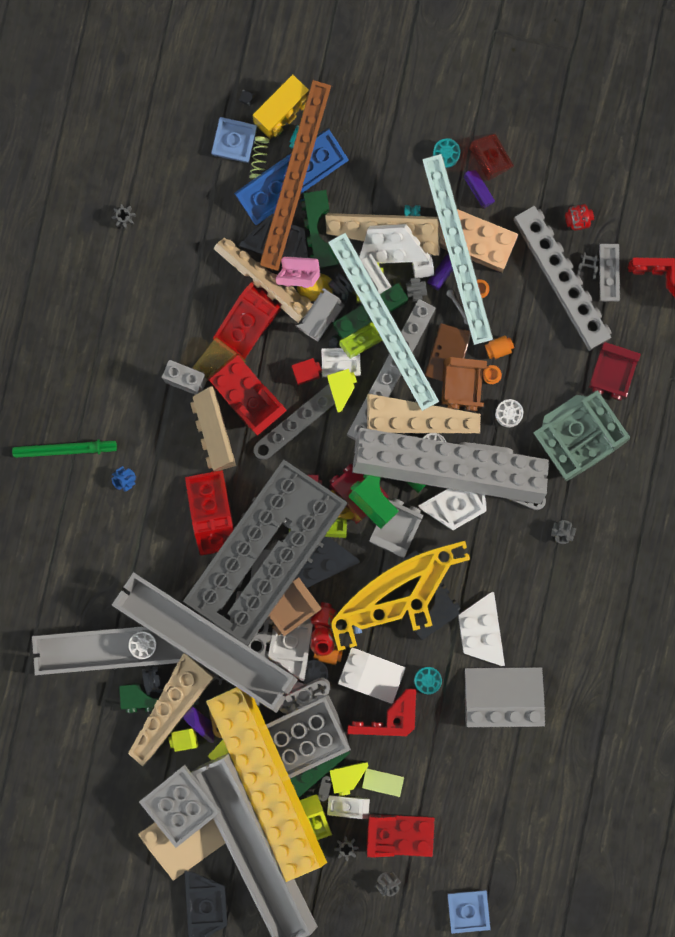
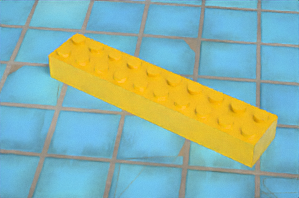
(267, 783)

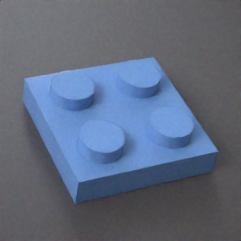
(234, 140)
(468, 911)

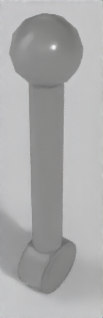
(450, 293)

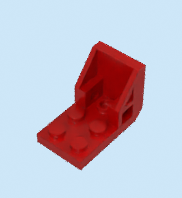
(657, 267)
(248, 319)
(246, 394)
(209, 510)
(402, 708)
(400, 835)

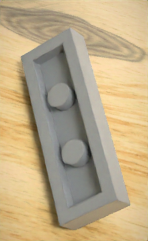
(609, 272)

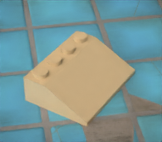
(213, 430)
(188, 853)

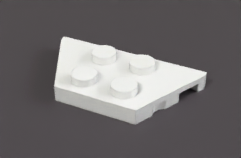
(392, 245)
(455, 507)
(481, 631)
(292, 650)

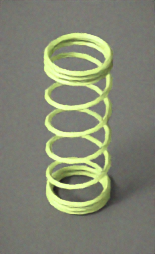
(260, 140)

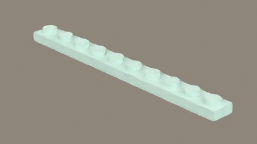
(457, 249)
(383, 321)

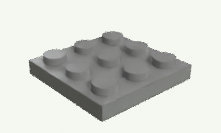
(180, 806)

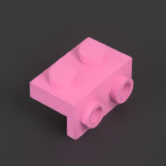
(298, 272)

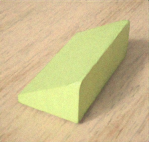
(383, 782)

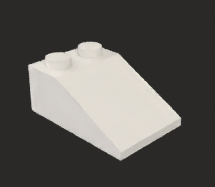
(371, 675)

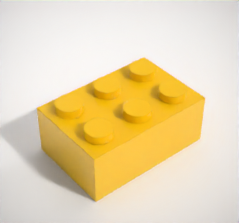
(281, 107)

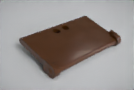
(453, 344)

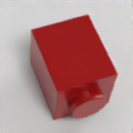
(306, 371)

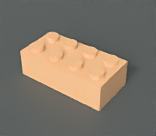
(485, 241)

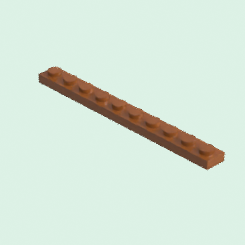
(295, 175)

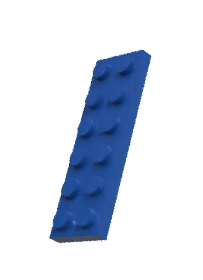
(262, 193)

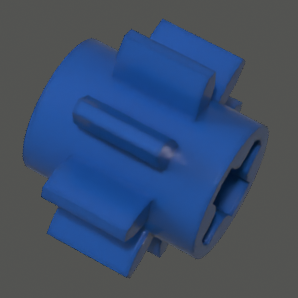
(123, 479)

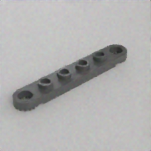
(296, 423)

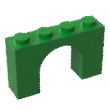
(373, 503)

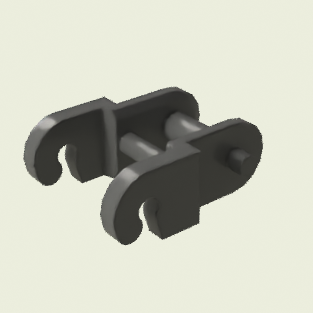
(594, 267)
(324, 788)

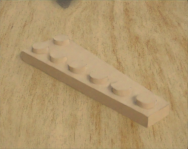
(356, 226)
(292, 302)
(407, 417)
(178, 696)

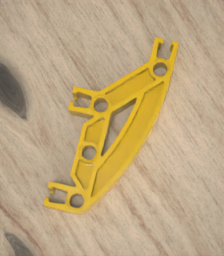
(362, 606)

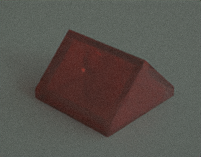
(491, 156)

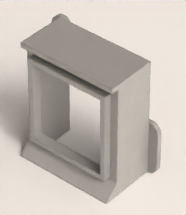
(321, 314)

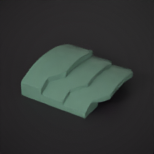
(580, 434)

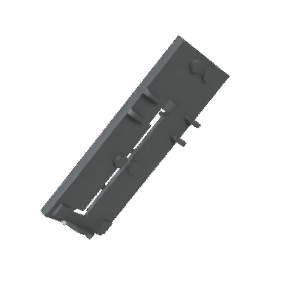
(288, 500)

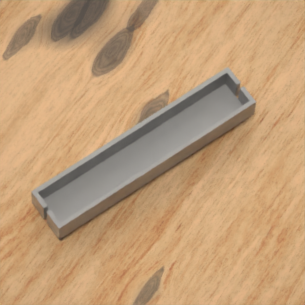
(450, 465)
(205, 642)
(96, 651)
(276, 899)

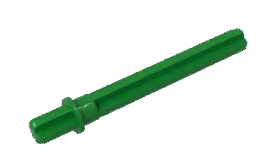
(62, 449)

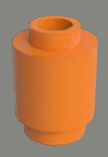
(499, 347)
(331, 658)

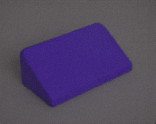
(479, 188)
(441, 273)
(200, 724)

